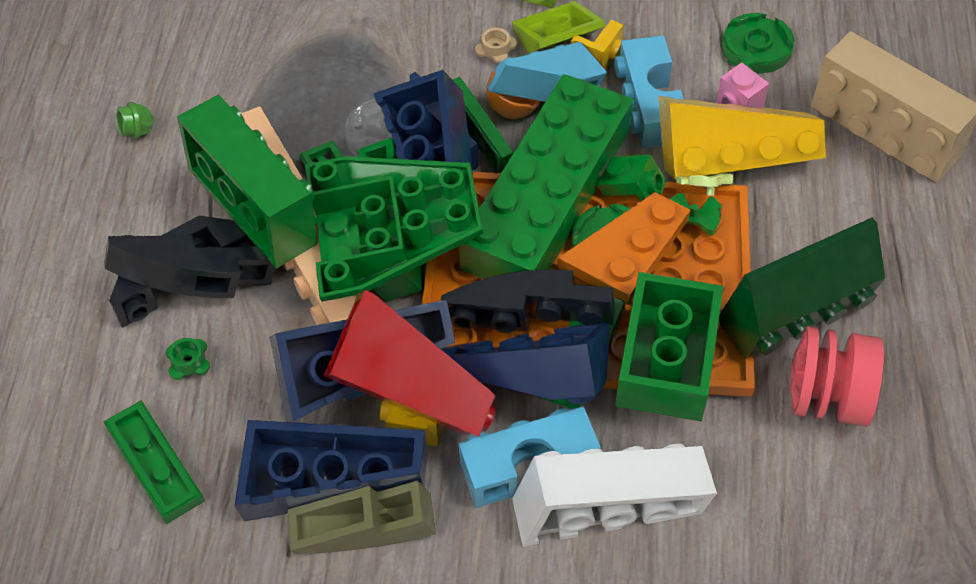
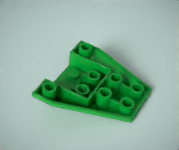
(387, 218)

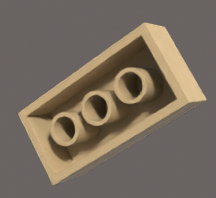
(894, 106)

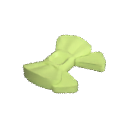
(710, 181)

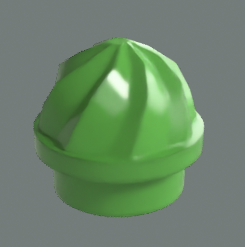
(134, 120)

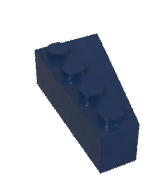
(427, 119)
(305, 353)
(309, 462)

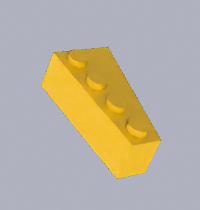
(733, 137)

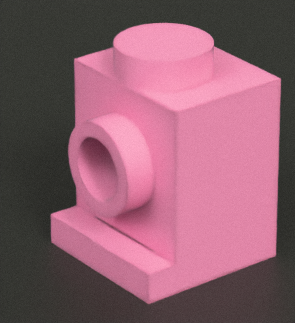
(742, 88)

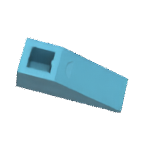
(539, 72)

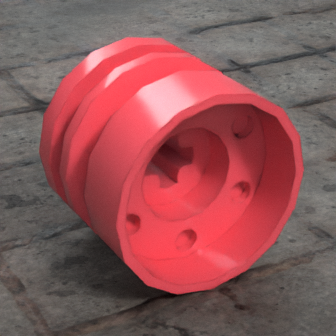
(844, 377)

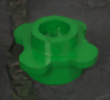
(184, 349)

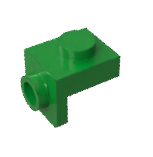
(632, 176)

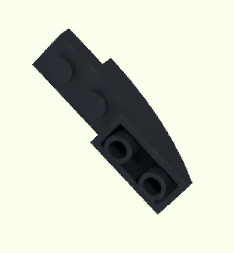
(180, 268)
(513, 298)

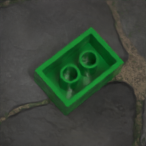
(670, 347)

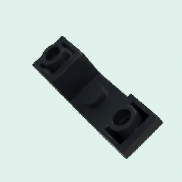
(135, 301)

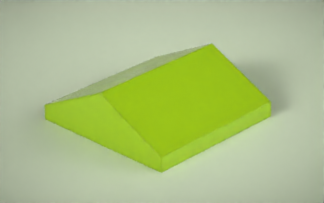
(556, 26)

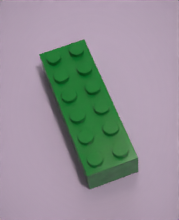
(548, 180)

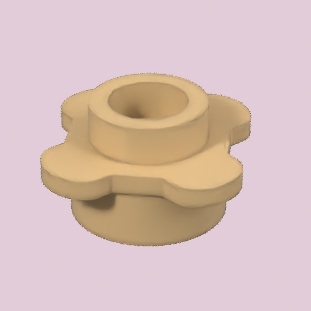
(495, 44)

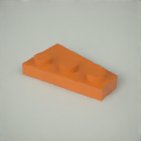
(627, 246)

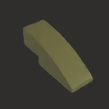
(362, 519)

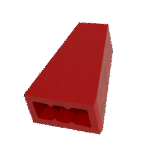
(404, 368)

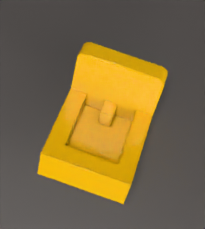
(606, 45)

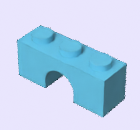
(644, 68)
(492, 458)

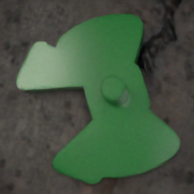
(706, 218)

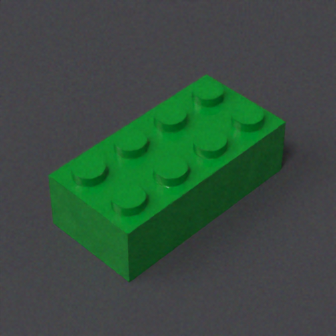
(249, 180)

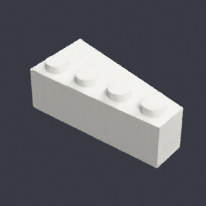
(610, 489)

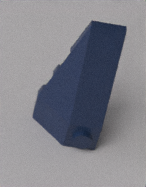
(554, 367)

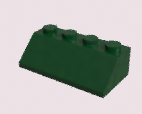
(805, 289)

